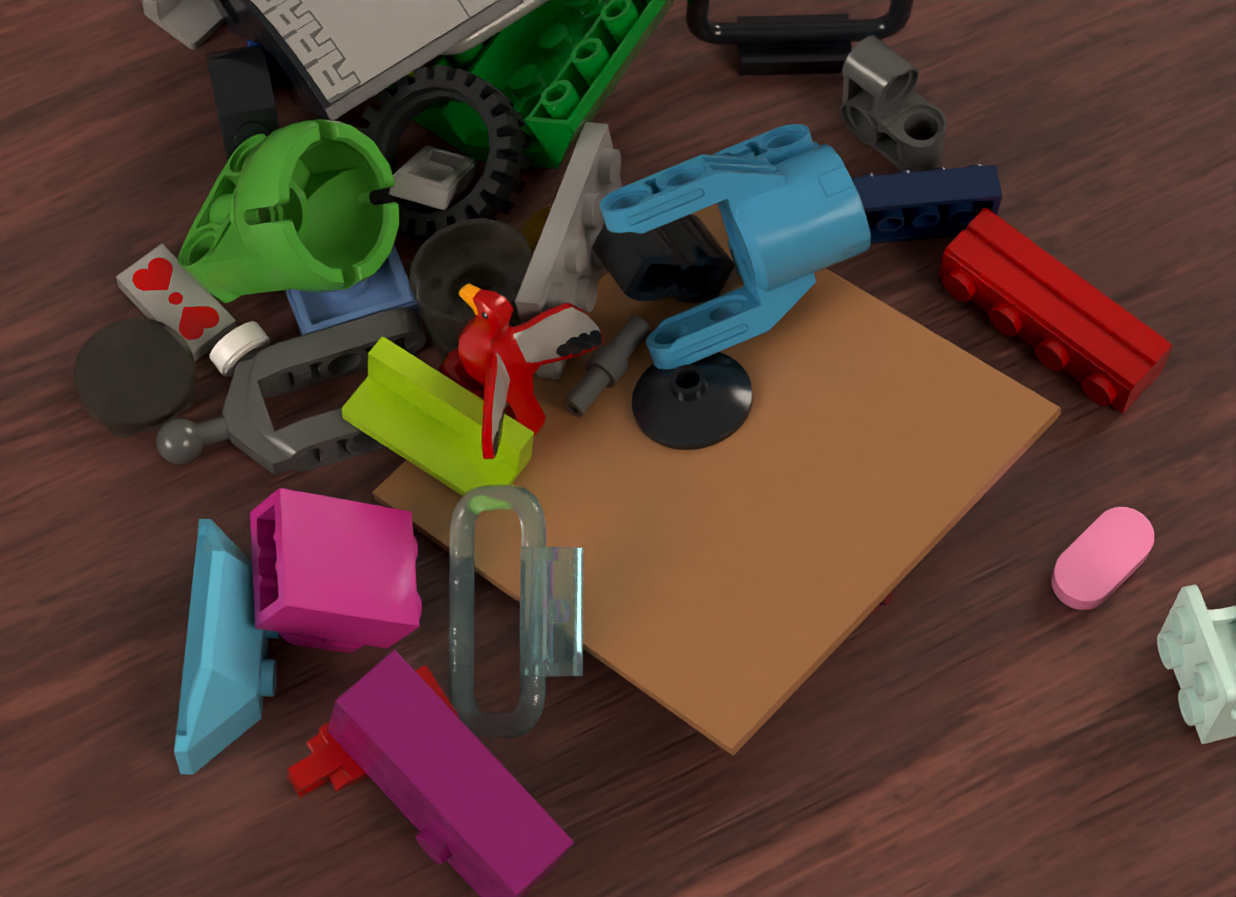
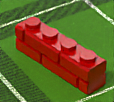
(1053, 311)

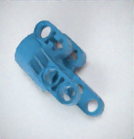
(785, 218)

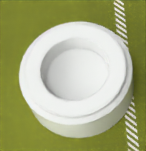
(238, 345)

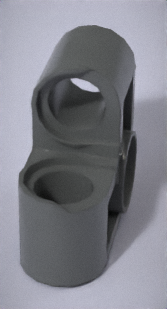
(887, 112)

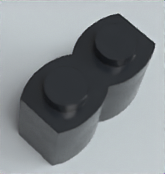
(667, 261)

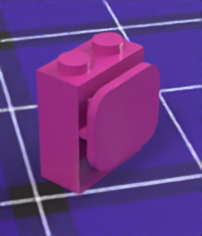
(333, 571)

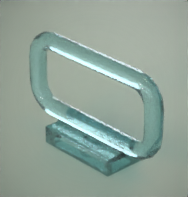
(548, 610)

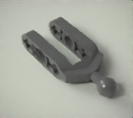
(284, 370)

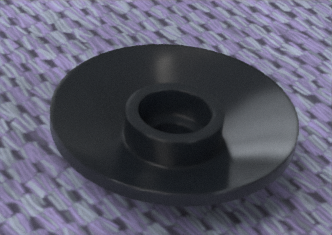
(694, 415)

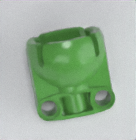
(294, 214)

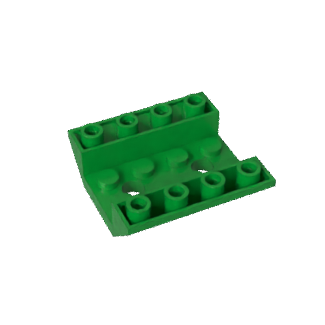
(553, 69)

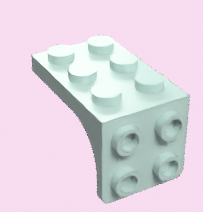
(1203, 655)

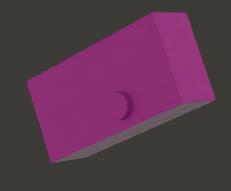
(446, 782)

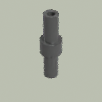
(606, 366)

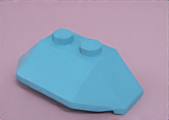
(224, 653)

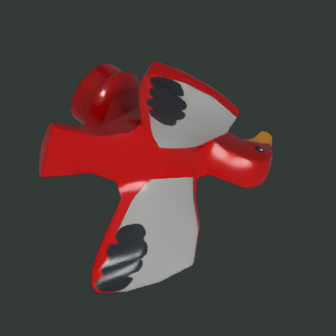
(502, 359)

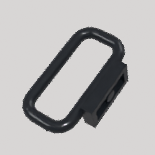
(793, 41)

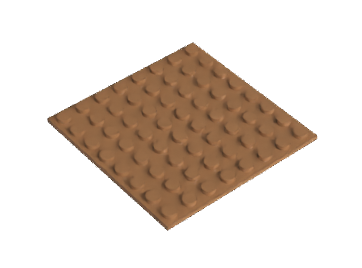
(753, 558)

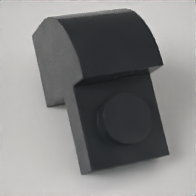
(242, 94)

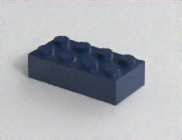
(927, 202)

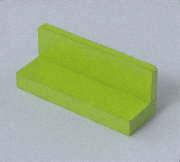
(433, 422)

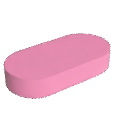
(1102, 558)

